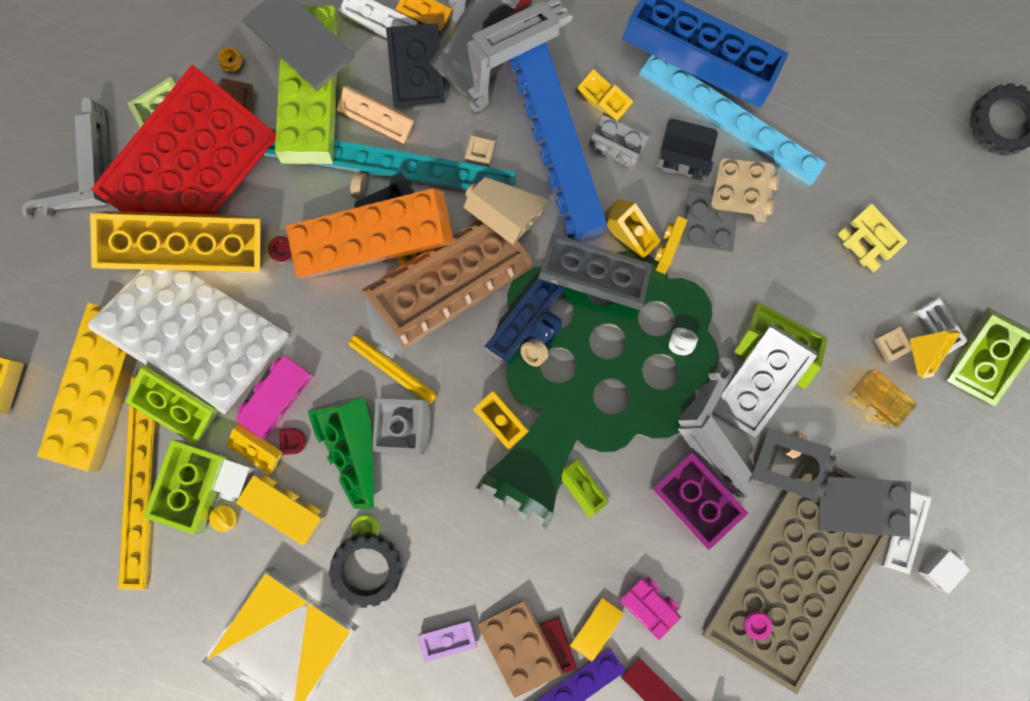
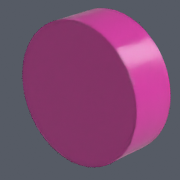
(757, 625)

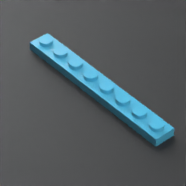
(733, 119)

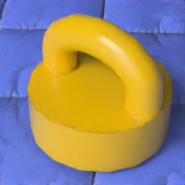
(223, 518)

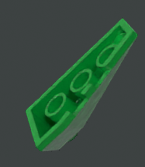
(348, 438)

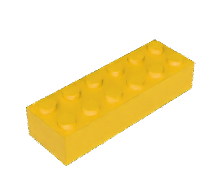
(175, 241)
(87, 400)

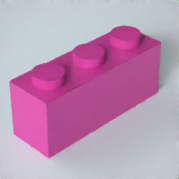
(273, 396)

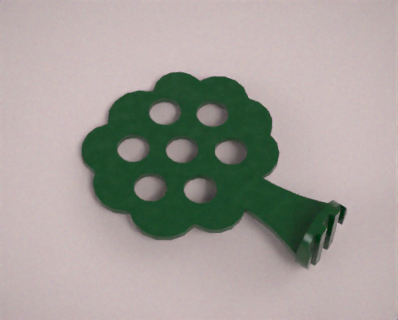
(533, 468)

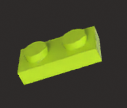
(583, 488)

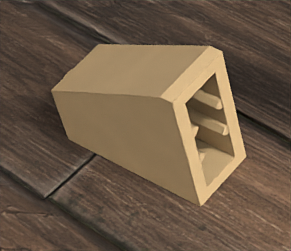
(504, 207)

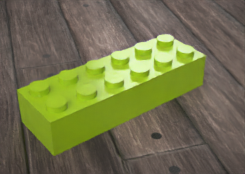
(305, 116)

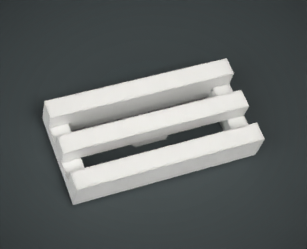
(929, 326)

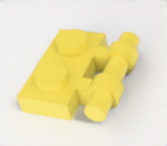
(877, 233)

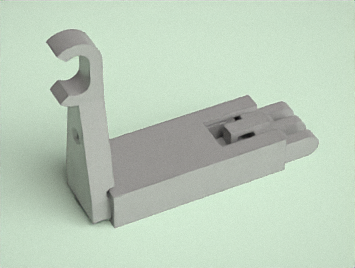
(509, 39)
(92, 162)
(708, 439)

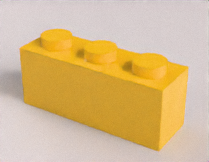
(281, 509)

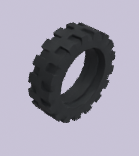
(981, 122)
(365, 597)

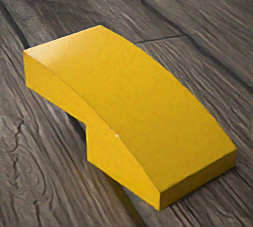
(603, 96)
(596, 629)

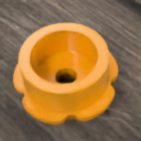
(224, 56)

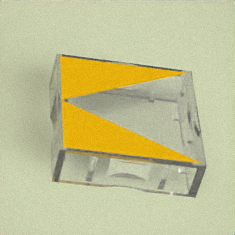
(280, 641)

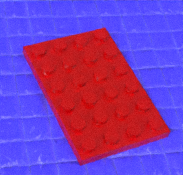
(187, 152)

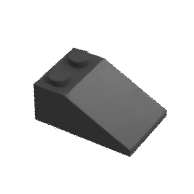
(866, 506)

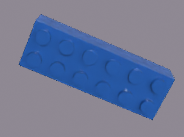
(706, 47)

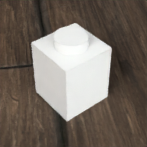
(233, 479)
(945, 570)

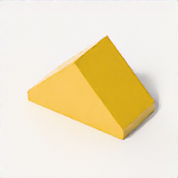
(931, 350)

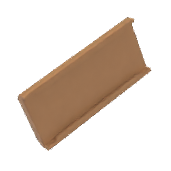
(446, 281)

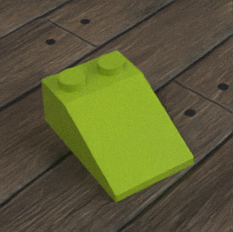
(991, 357)

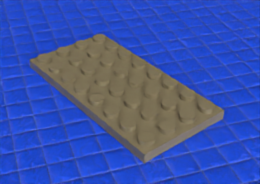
(799, 581)

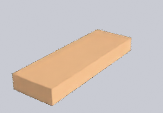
(375, 114)

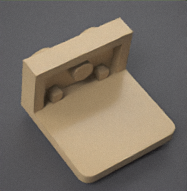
(745, 188)

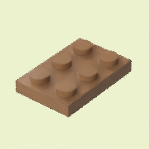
(520, 648)

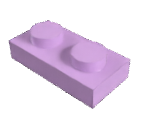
(447, 640)

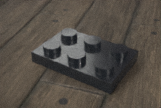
(412, 76)

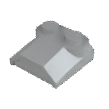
(401, 426)

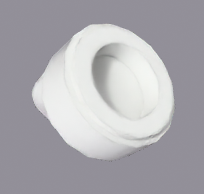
(683, 339)

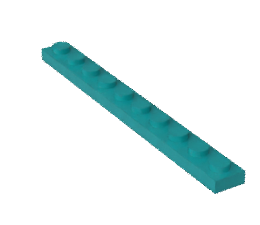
(413, 166)

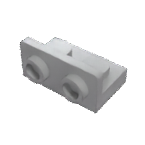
(618, 141)

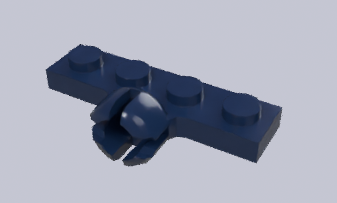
(527, 320)

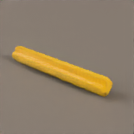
(392, 369)

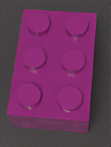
(698, 501)

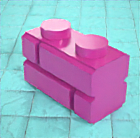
(649, 607)

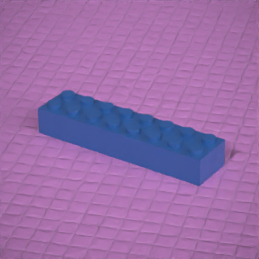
(558, 144)

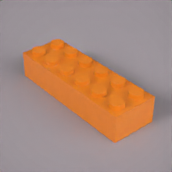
(370, 233)

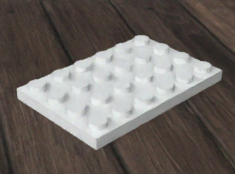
(190, 334)

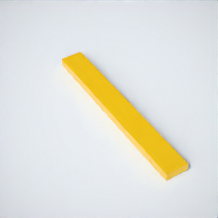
(137, 492)

